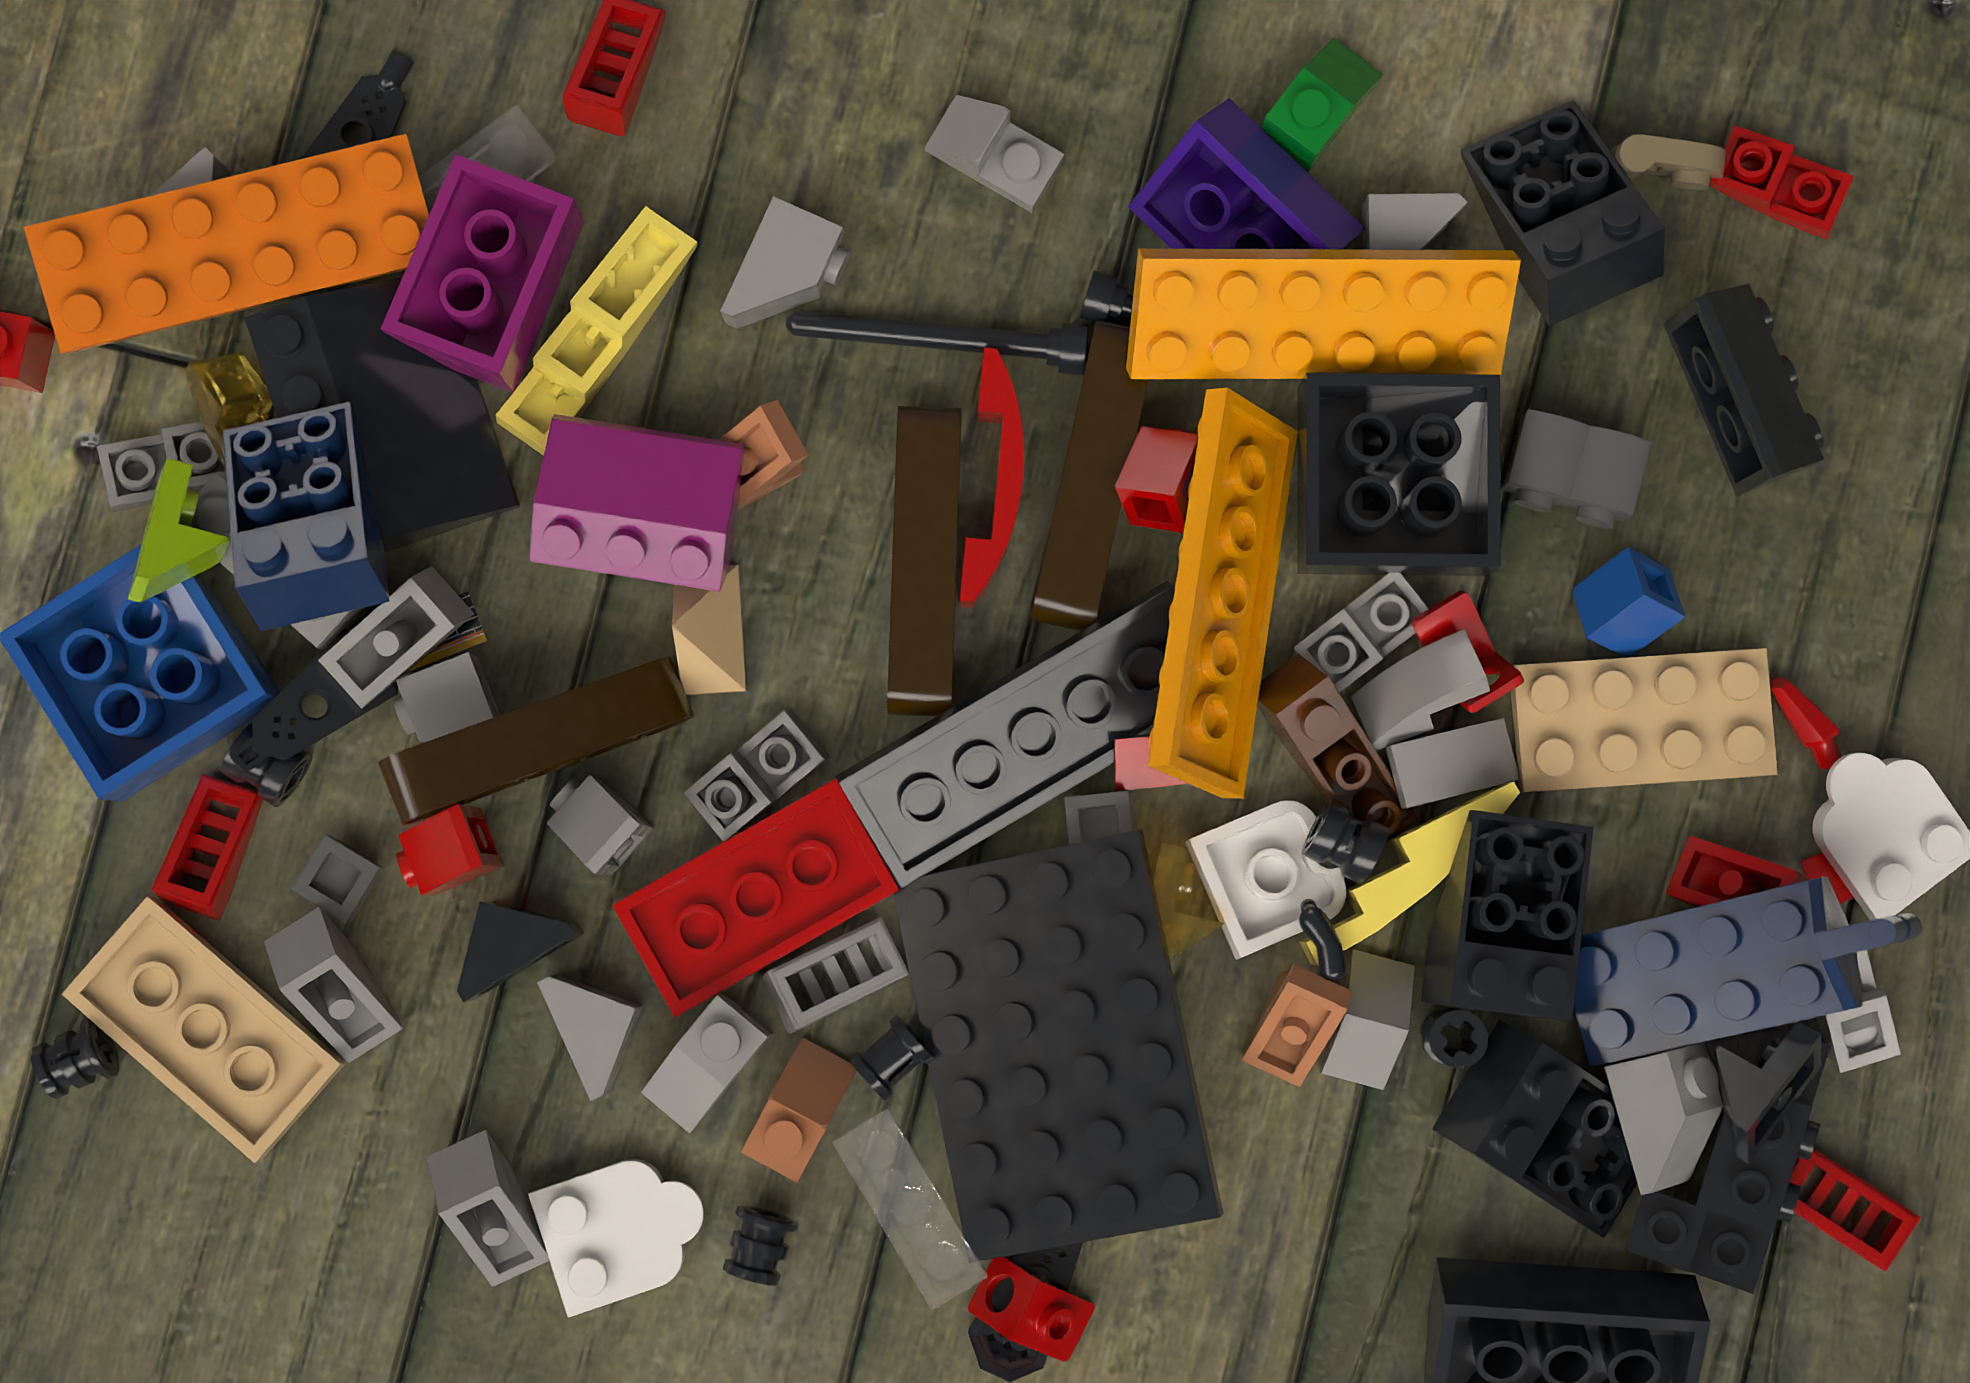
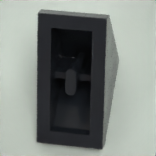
(507, 943)

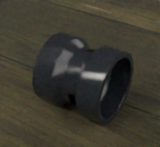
(272, 777)
(1345, 840)

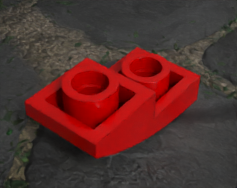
(1782, 185)

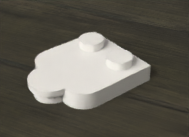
(1888, 831)
(1261, 877)
(615, 1232)

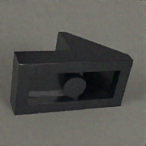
(1762, 1095)

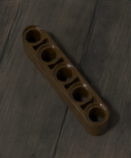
(1087, 496)
(924, 560)
(535, 740)

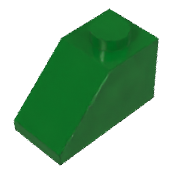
(1320, 102)

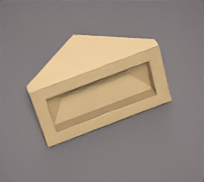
(710, 637)

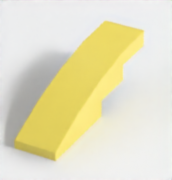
(599, 328)
(1425, 861)

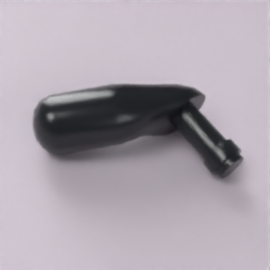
(1323, 935)

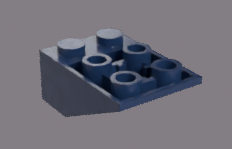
(303, 518)

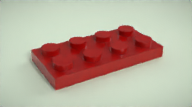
(755, 898)

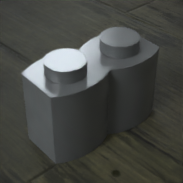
(1576, 468)

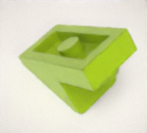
(170, 547)

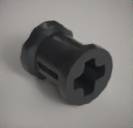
(1473, 1033)
(891, 1057)

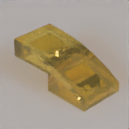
(227, 396)

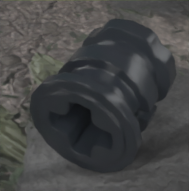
(74, 1059)
(759, 1245)

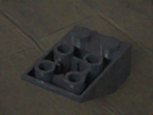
(1566, 212)
(1511, 918)
(1543, 1127)

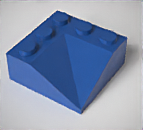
(136, 680)

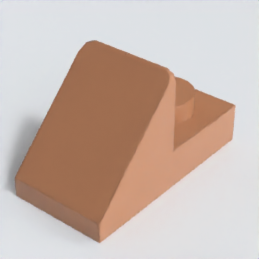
(770, 452)
(1296, 1024)
(799, 1109)

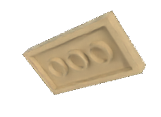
(1643, 720)
(203, 1028)

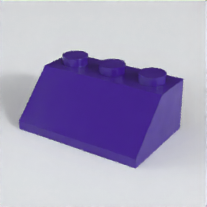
(1239, 191)

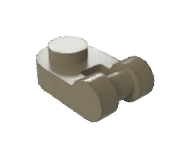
(1685, 162)

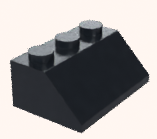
(1744, 388)

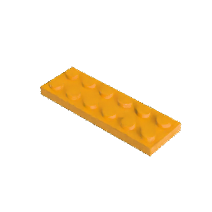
(1319, 312)
(1223, 595)

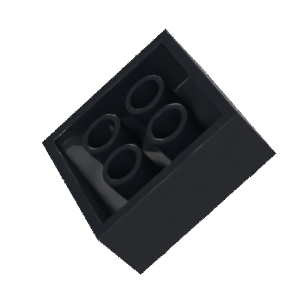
(1399, 474)

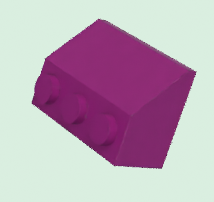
(484, 272)
(637, 503)

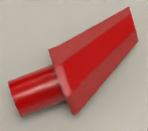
(1807, 721)

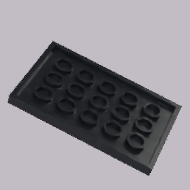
(1057, 1048)

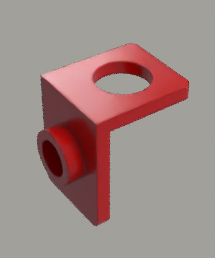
(1454, 615)
(1038, 1313)

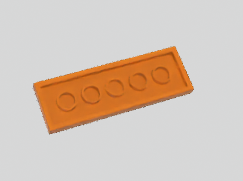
(229, 244)

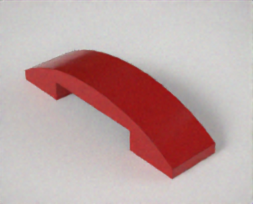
(996, 405)

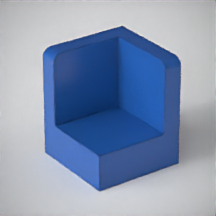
(1628, 602)

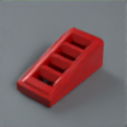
(600, 101)
(178, 860)
(1893, 1236)

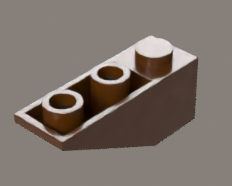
(1330, 743)

